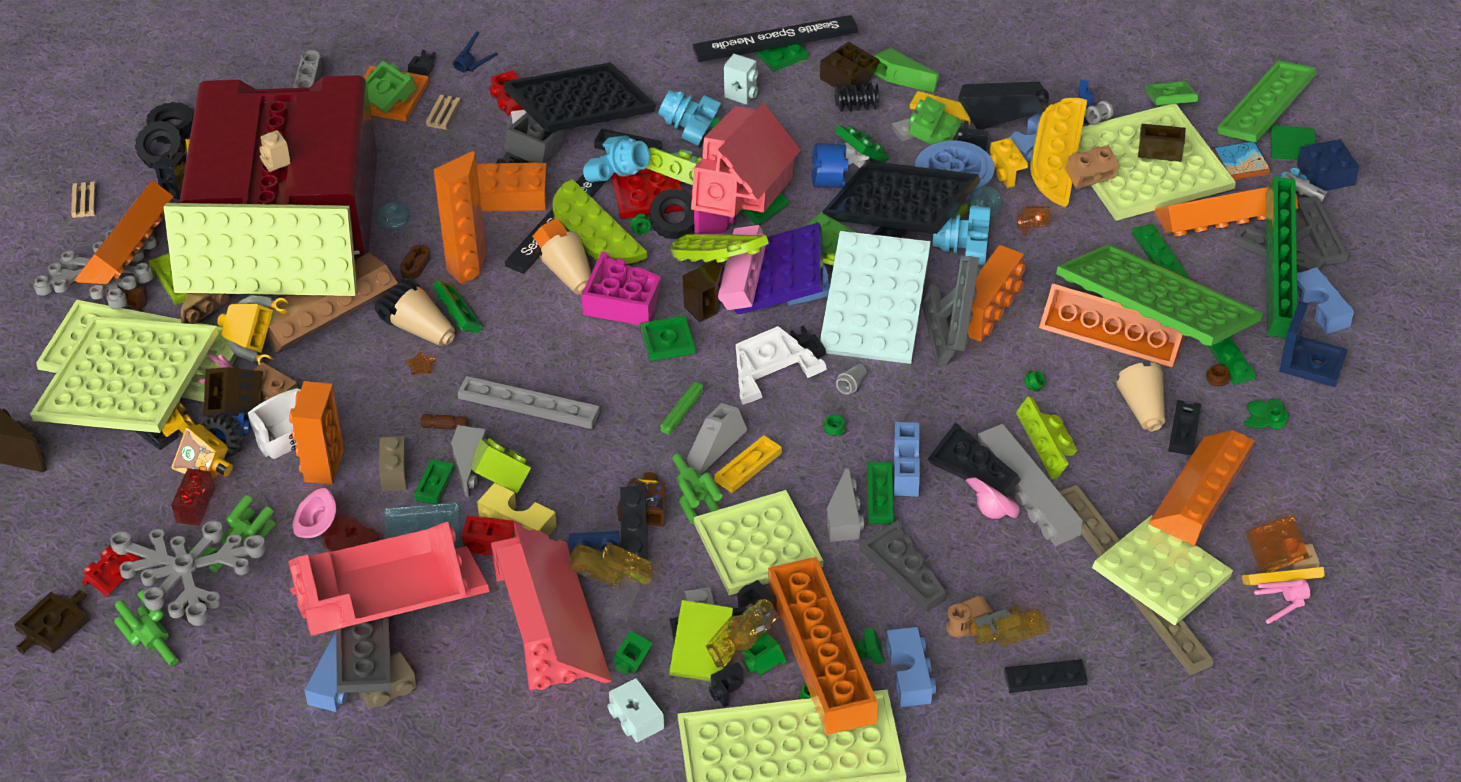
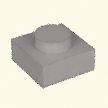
(901, 129)
(700, 595)

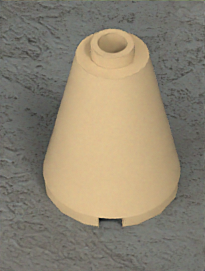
(567, 260)
(422, 317)
(1144, 394)

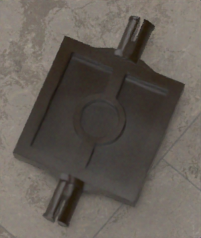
(51, 622)

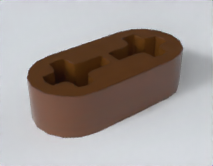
(419, 263)

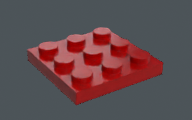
(637, 192)

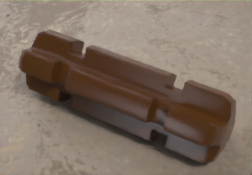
(443, 421)

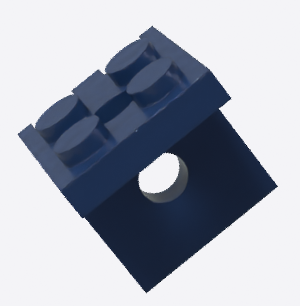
(1301, 352)

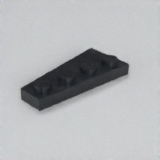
(967, 459)

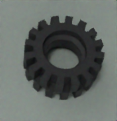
(231, 431)

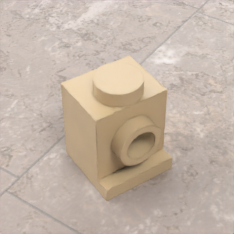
(274, 151)

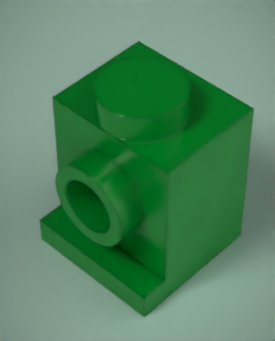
(634, 646)
(763, 655)

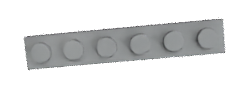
(529, 402)

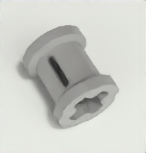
(1098, 114)

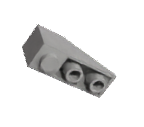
(716, 435)
(463, 448)
(842, 511)

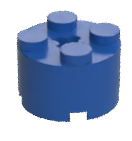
(829, 165)

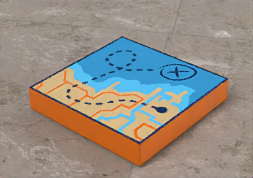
(1242, 160)

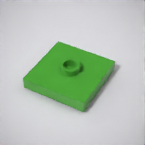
(1171, 93)

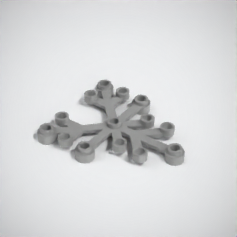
(116, 297)
(184, 566)

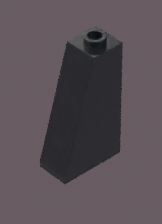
(1002, 102)

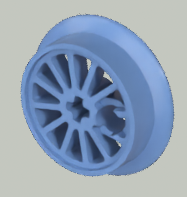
(956, 157)

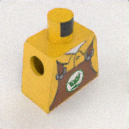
(202, 451)

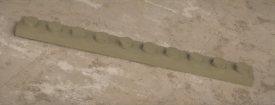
(1101, 539)

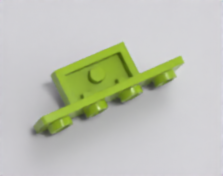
(674, 165)
(1047, 436)

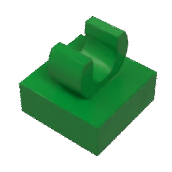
(870, 647)

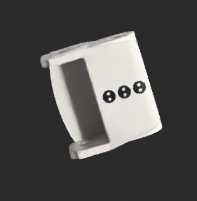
(272, 424)

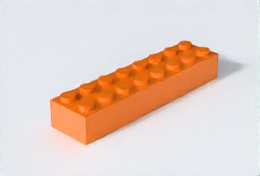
(822, 646)

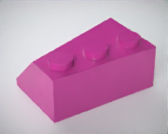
(620, 292)

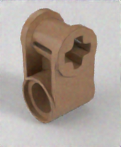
(965, 611)

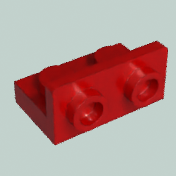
(106, 573)

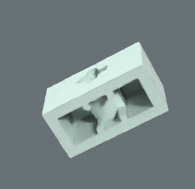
(740, 79)
(636, 710)

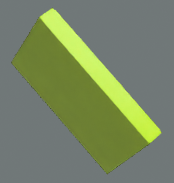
(694, 630)

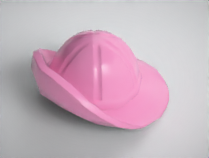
(992, 502)
(317, 507)

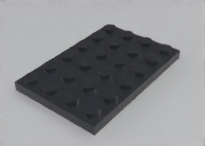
(579, 97)
(902, 196)

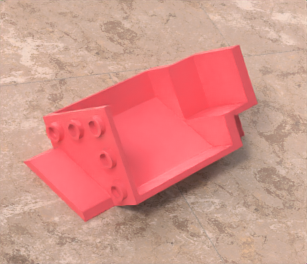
(743, 163)
(383, 579)
(549, 609)

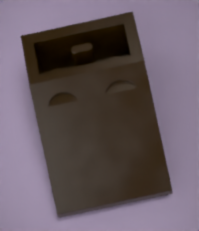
(19, 446)

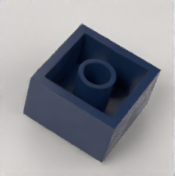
(1328, 165)

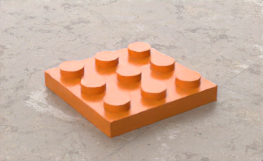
(400, 110)

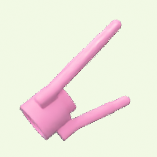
(1293, 591)

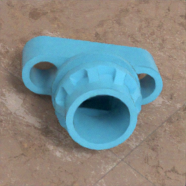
(688, 114)
(623, 156)
(966, 234)

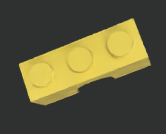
(501, 502)

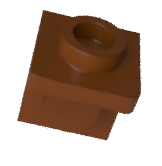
(135, 297)

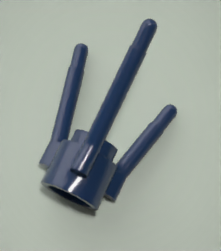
(465, 60)

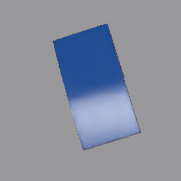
(1085, 94)

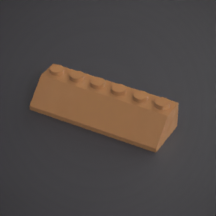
(314, 312)

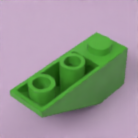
(904, 71)

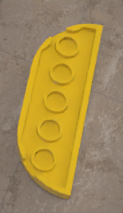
(1056, 140)

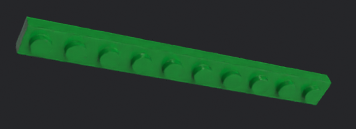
(1160, 254)

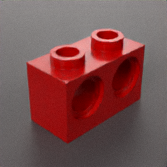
(496, 90)
(482, 531)

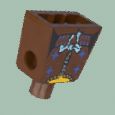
(654, 498)

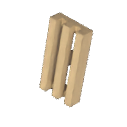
(455, 104)
(75, 188)

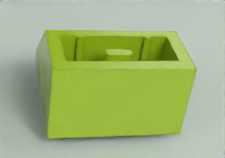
(499, 466)

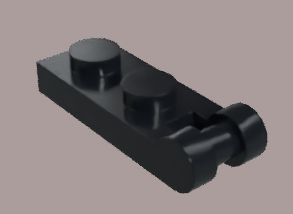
(1184, 428)

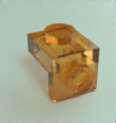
(1033, 217)

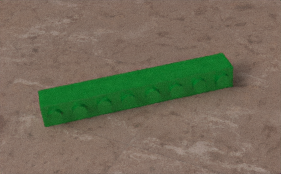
(1281, 255)

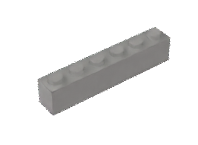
(1034, 490)

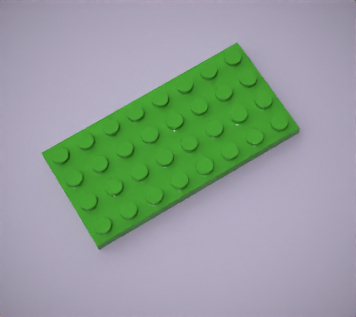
(1159, 294)

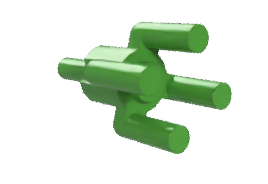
(695, 488)
(239, 524)
(144, 628)

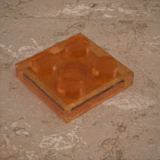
(1277, 544)

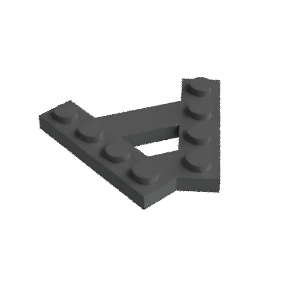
(1313, 222)
(959, 304)

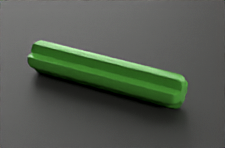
(681, 408)

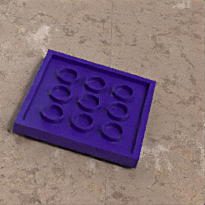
(789, 268)

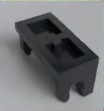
(171, 173)

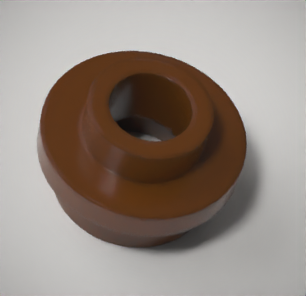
(1218, 375)

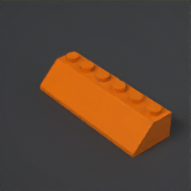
(1212, 211)
(461, 217)
(126, 236)
(1110, 326)
(1202, 485)

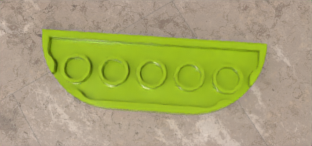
(594, 225)
(716, 246)

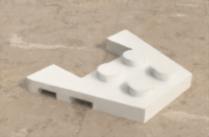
(767, 354)

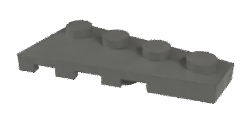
(899, 560)

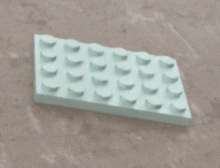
(875, 297)

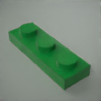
(457, 307)
(880, 493)

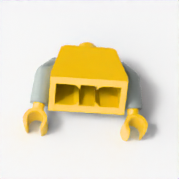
(248, 324)

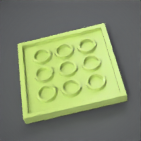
(753, 537)
(1162, 571)

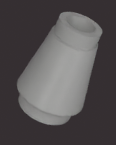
(850, 380)

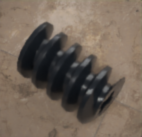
(857, 97)
(385, 305)

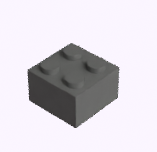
(531, 141)

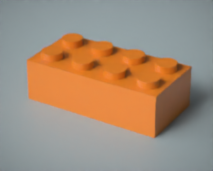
(513, 186)
(995, 290)
(317, 432)

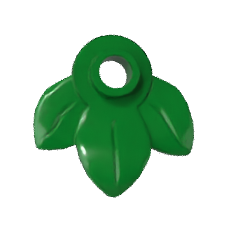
(1267, 414)

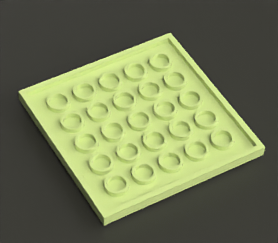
(1154, 183)
(125, 374)

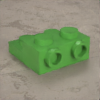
(388, 85)
(932, 123)

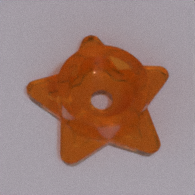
(420, 369)

